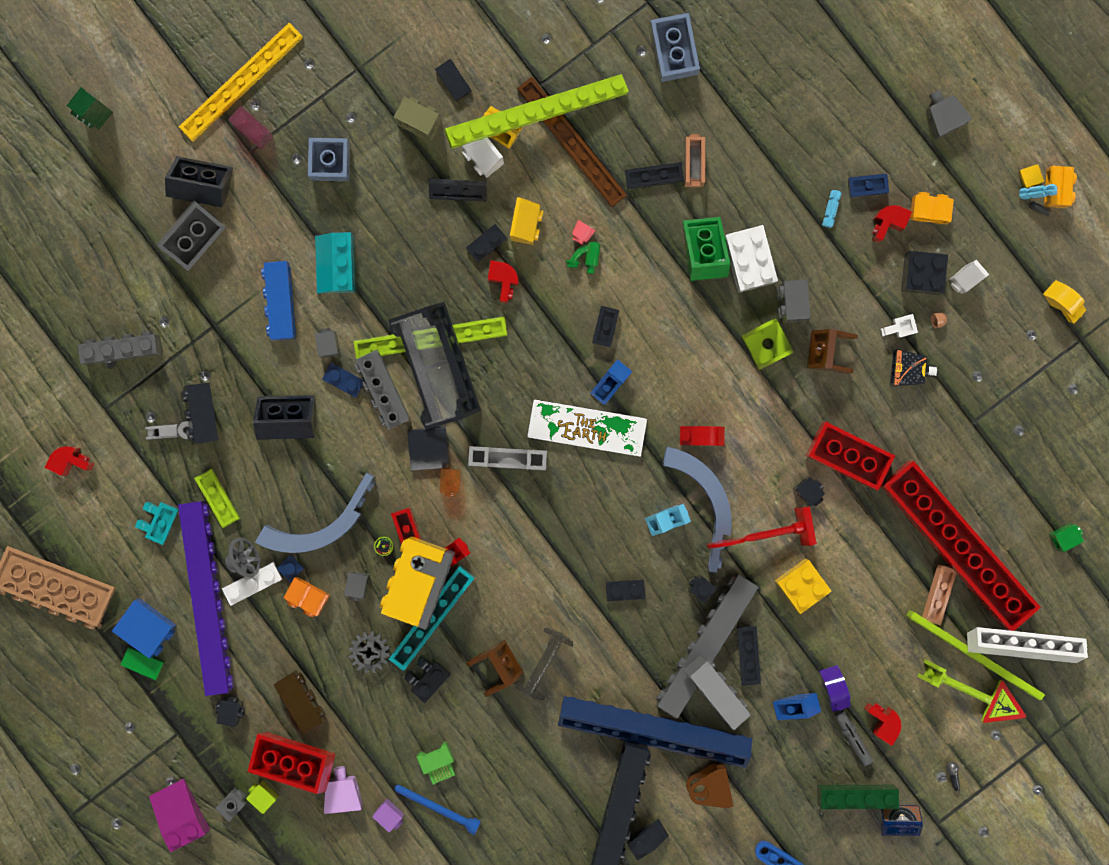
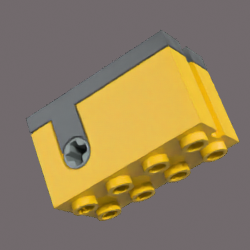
(416, 588)

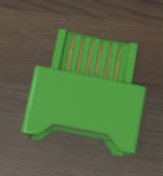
(437, 763)

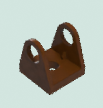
(822, 350)
(504, 663)
(716, 784)

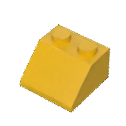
(525, 221)

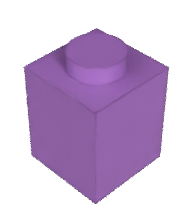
(388, 816)

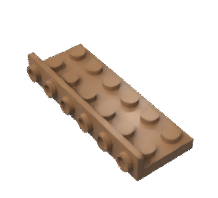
(54, 588)

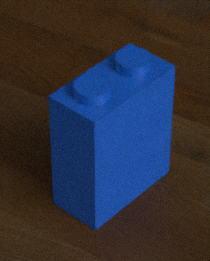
(144, 628)

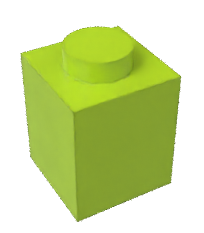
(262, 796)

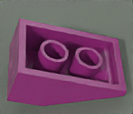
(178, 815)

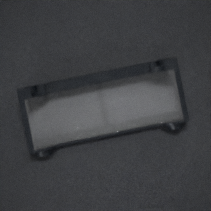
(436, 365)

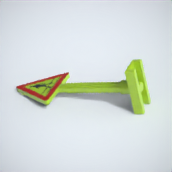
(1001, 704)

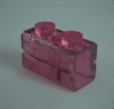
(251, 127)

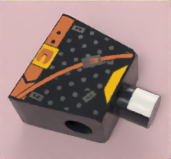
(909, 369)

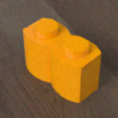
(932, 209)

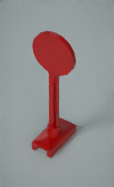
(803, 527)

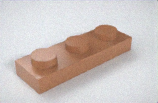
(939, 594)

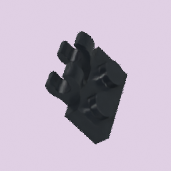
(430, 682)

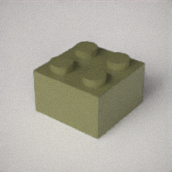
(417, 118)

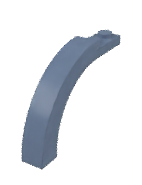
(708, 481)
(295, 543)

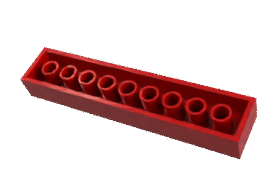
(960, 546)

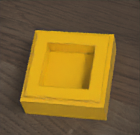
(1031, 176)

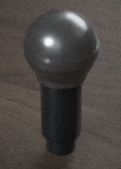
(953, 768)

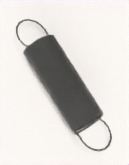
(1040, 208)

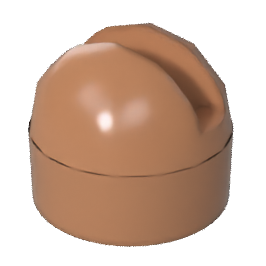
(938, 320)

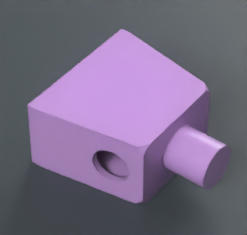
(342, 793)

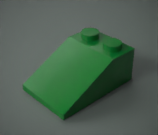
(706, 249)

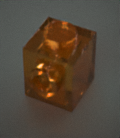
(450, 482)

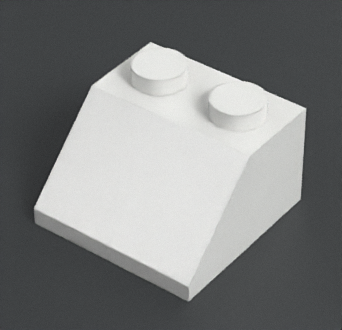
(484, 155)

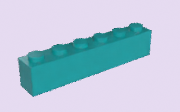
(417, 636)

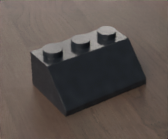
(198, 181)
(199, 413)
(285, 417)

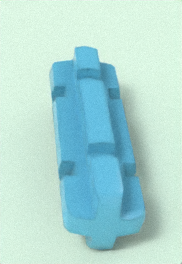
(1038, 191)
(831, 209)

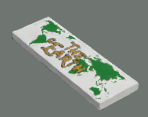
(587, 428)

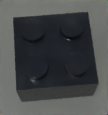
(924, 273)

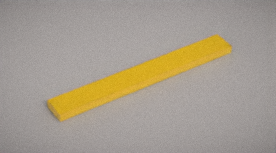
(241, 82)

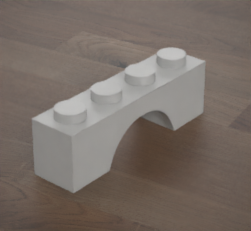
(507, 458)

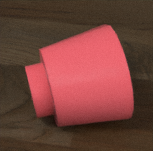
(582, 232)

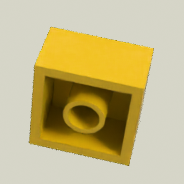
(803, 586)

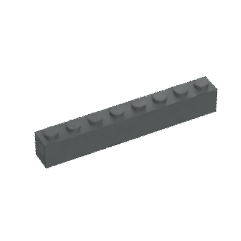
(708, 643)

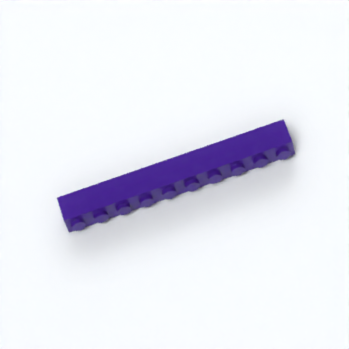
(205, 598)

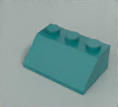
(335, 263)

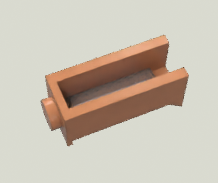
(694, 161)

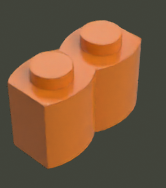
(306, 597)

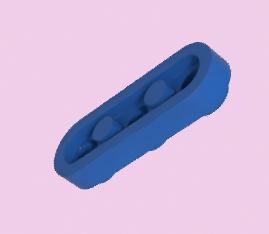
(773, 854)

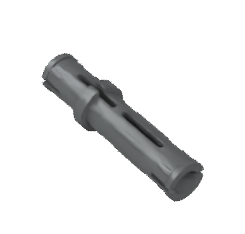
(849, 729)

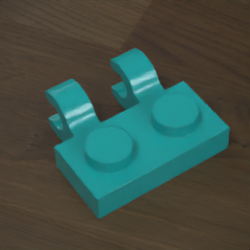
(161, 523)

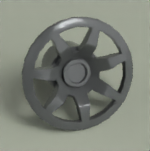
(239, 560)

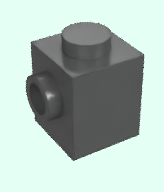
(232, 804)

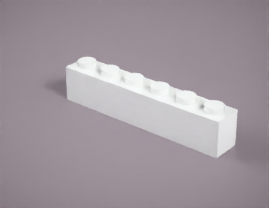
(1027, 645)

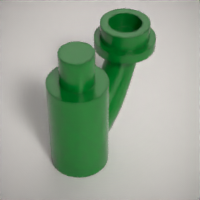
(592, 252)

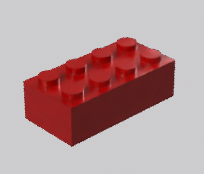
(850, 456)
(291, 762)

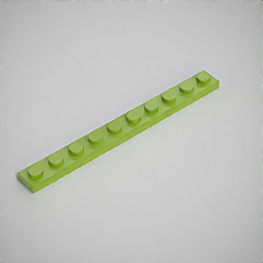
(535, 111)

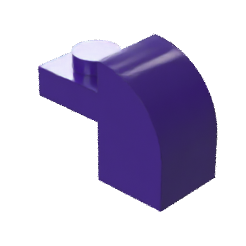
(835, 688)

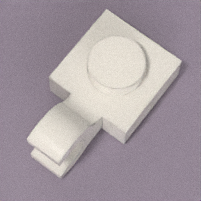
(902, 327)

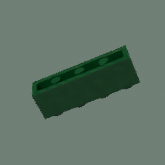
(858, 796)

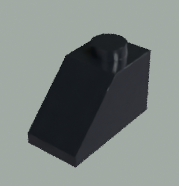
(647, 839)

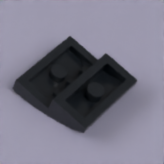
(428, 448)

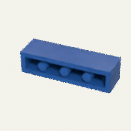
(279, 301)

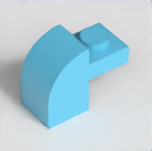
(667, 519)

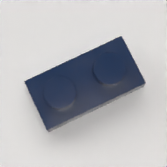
(868, 185)
(343, 380)

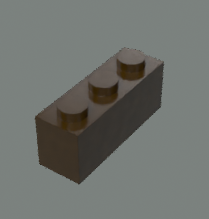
(300, 701)

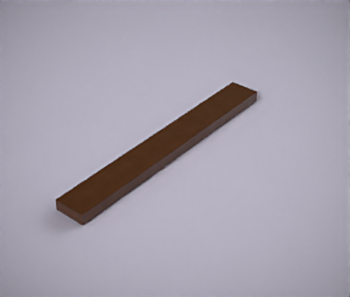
(576, 148)

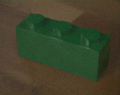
(88, 109)

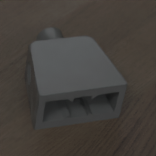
(946, 115)

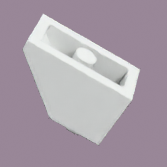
(968, 277)

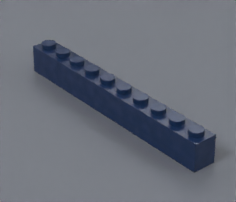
(655, 731)

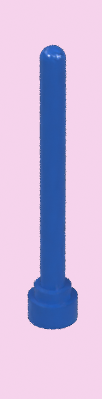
(470, 824)

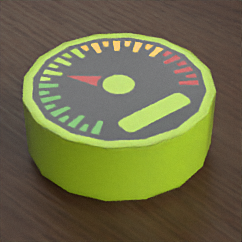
(384, 546)

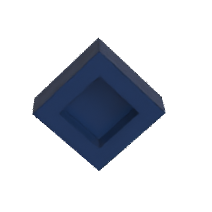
(290, 568)

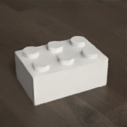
(750, 259)

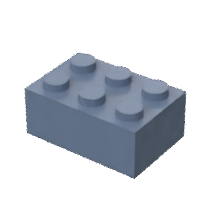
(674, 47)

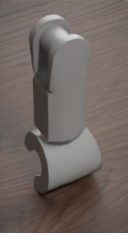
(168, 431)

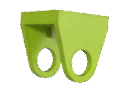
(762, 356)

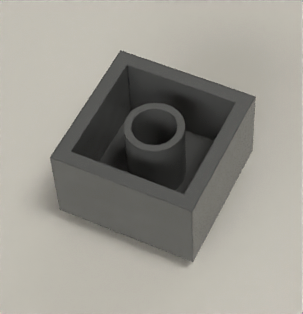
(793, 301)

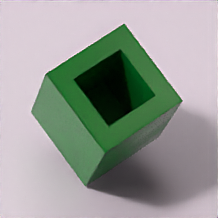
(1067, 537)

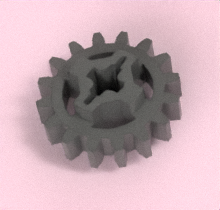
(360, 650)

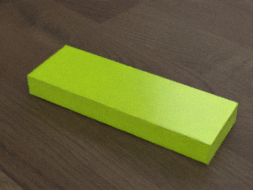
(217, 498)

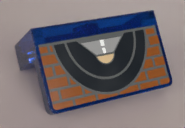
(902, 821)

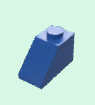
(611, 382)
(797, 707)

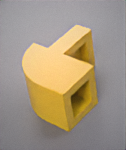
(1066, 300)

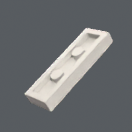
(248, 586)

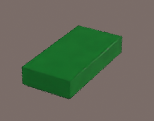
(141, 664)

